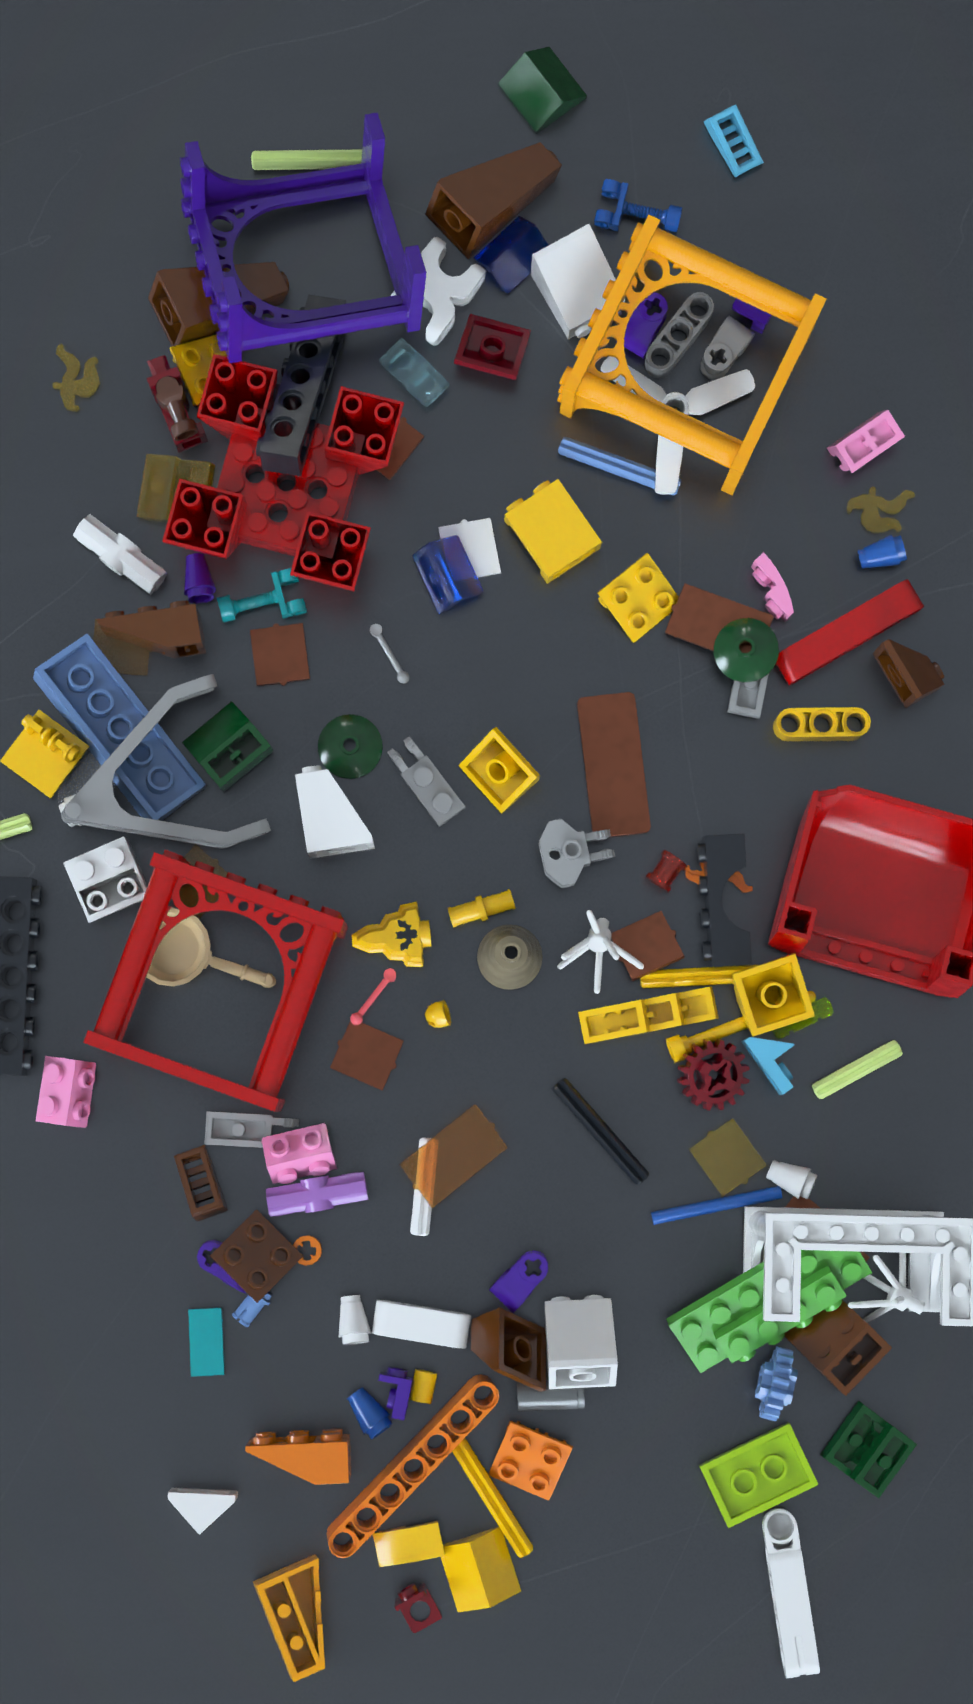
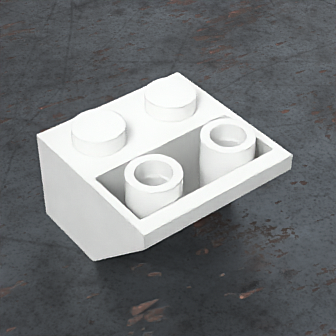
(107, 879)

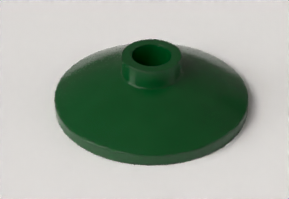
(750, 665)
(351, 763)

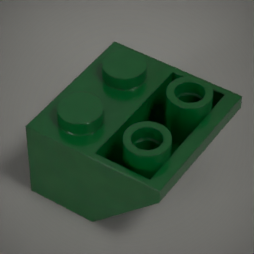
(228, 746)

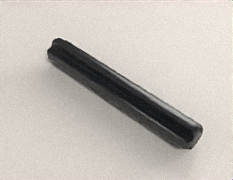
(600, 1131)

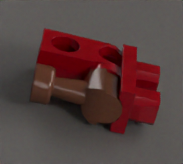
(170, 394)

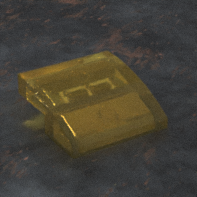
(161, 481)

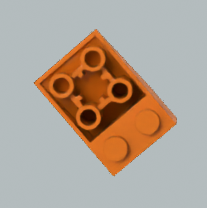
(312, 1458)

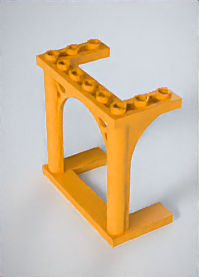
(590, 389)

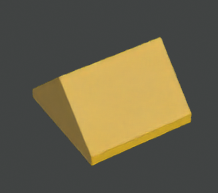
(499, 770)
(772, 995)
(480, 1570)

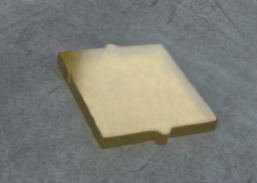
(727, 1157)

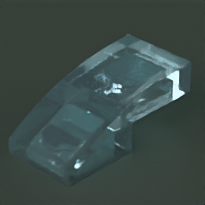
(414, 372)

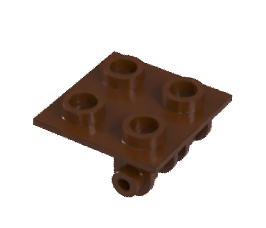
(256, 1256)

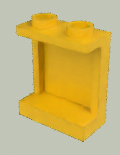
(552, 529)

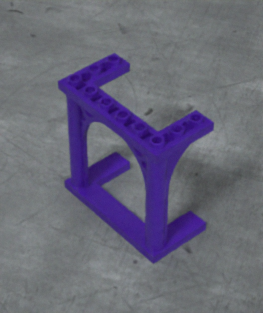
(215, 197)

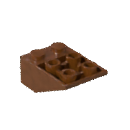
(167, 631)
(840, 1346)

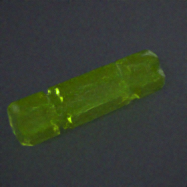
(821, 1008)

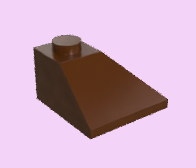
(909, 672)
(511, 1346)

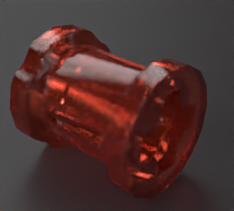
(666, 871)

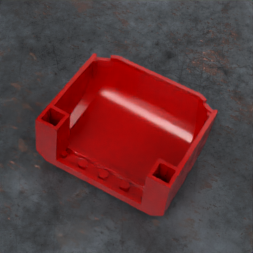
(881, 891)

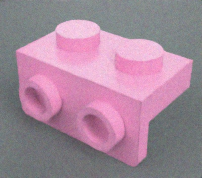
(66, 1092)
(298, 1154)

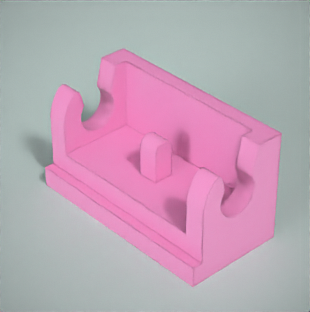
(866, 441)

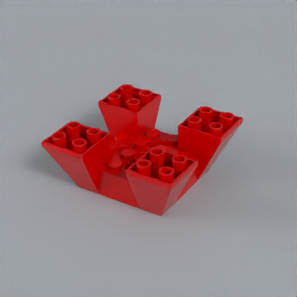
(240, 511)

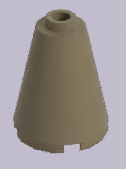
(508, 972)

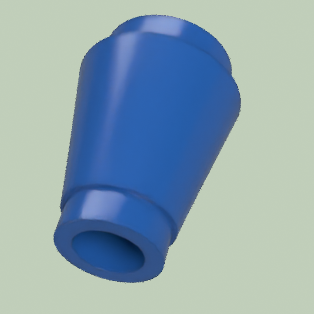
(883, 553)
(369, 1413)

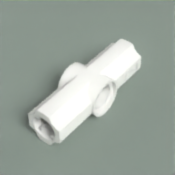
(120, 554)

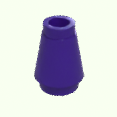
(198, 579)

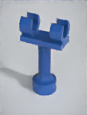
(616, 190)

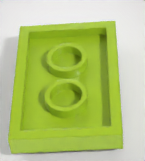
(758, 1475)

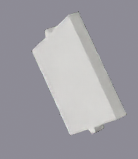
(478, 543)

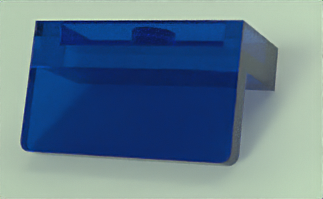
(510, 253)
(447, 572)

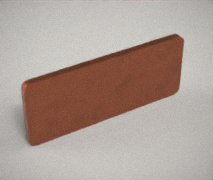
(614, 764)

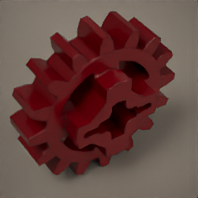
(721, 1064)

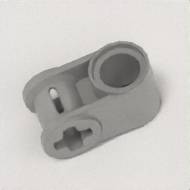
(727, 346)

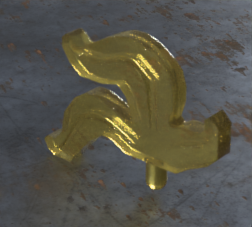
(83, 387)
(870, 517)

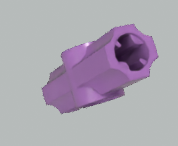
(317, 1194)

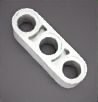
(421, 1324)

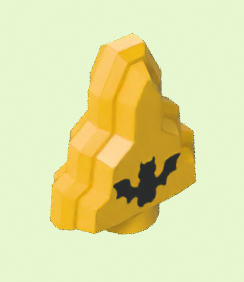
(398, 936)

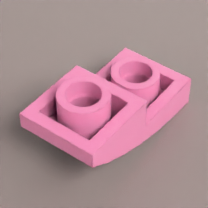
(778, 598)

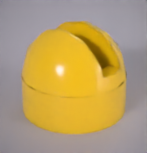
(438, 1014)

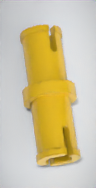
(481, 908)

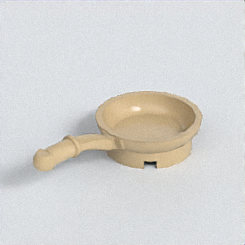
(187, 952)

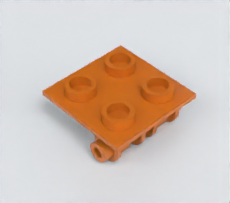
(530, 1460)

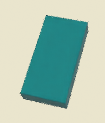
(206, 1341)

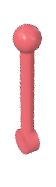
(389, 976)

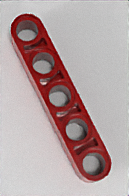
(848, 632)

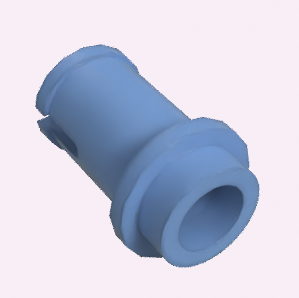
(249, 1309)

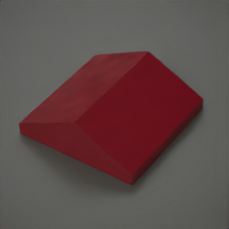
(492, 346)

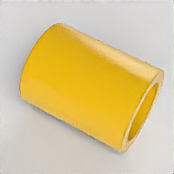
(423, 1386)

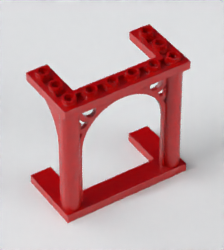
(320, 932)

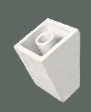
(573, 279)
(328, 817)
(580, 1342)

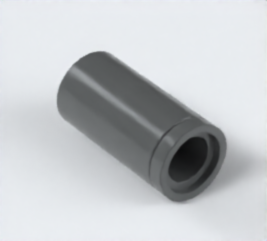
(550, 1399)

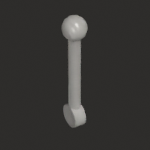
(376, 631)

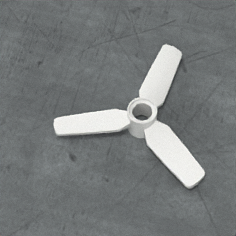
(696, 402)

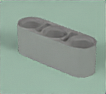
(686, 322)

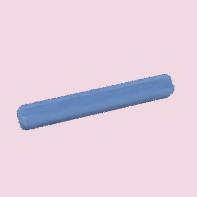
(609, 462)

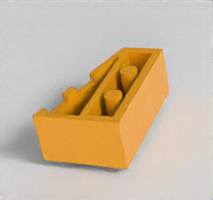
(294, 1614)

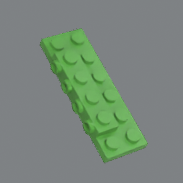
(731, 1317)

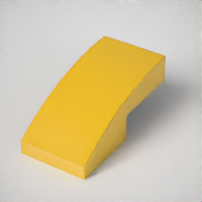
(408, 1544)

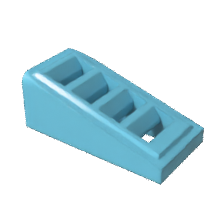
(738, 125)

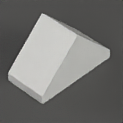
(201, 1506)

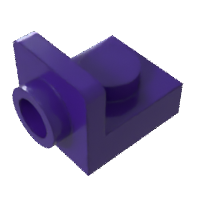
(399, 1398)

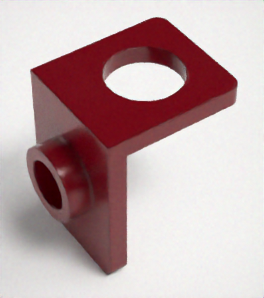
(408, 1597)

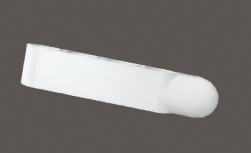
(790, 1594)

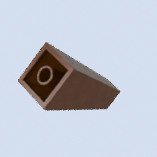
(486, 197)
(184, 309)

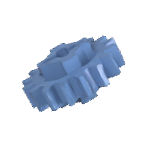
(776, 1383)

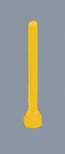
(679, 1045)

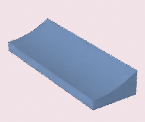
(103, 714)

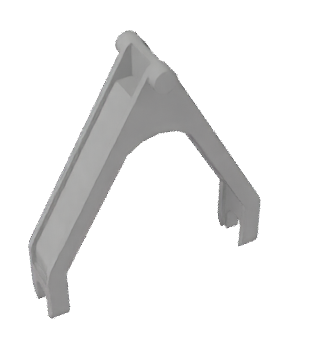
(96, 802)

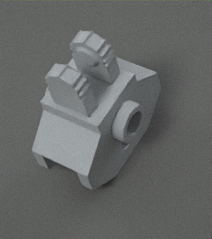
(572, 849)

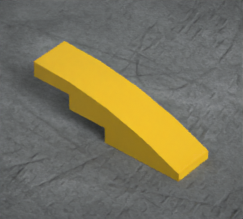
(648, 1015)

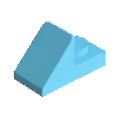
(764, 1054)

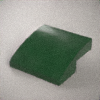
(868, 1449)

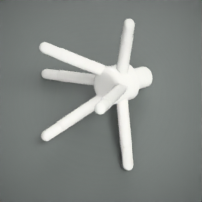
(598, 941)
(898, 1294)

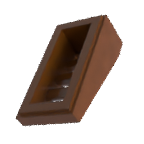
(208, 1210)

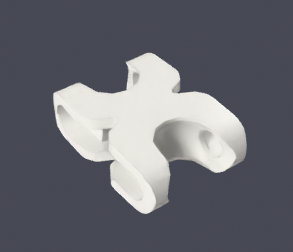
(445, 291)

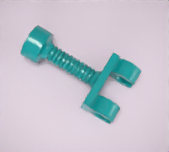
(230, 607)

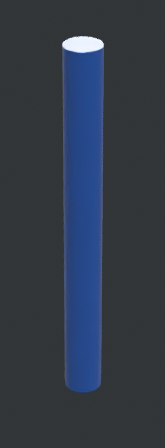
(716, 1205)

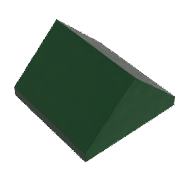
(541, 88)

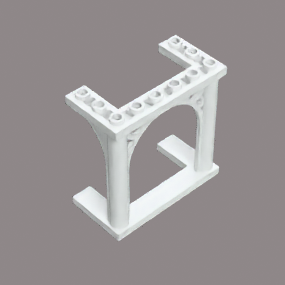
(935, 1244)

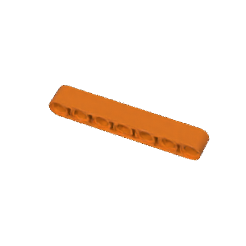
(409, 1481)

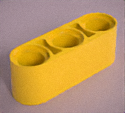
(835, 716)

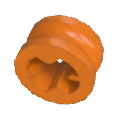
(314, 1242)

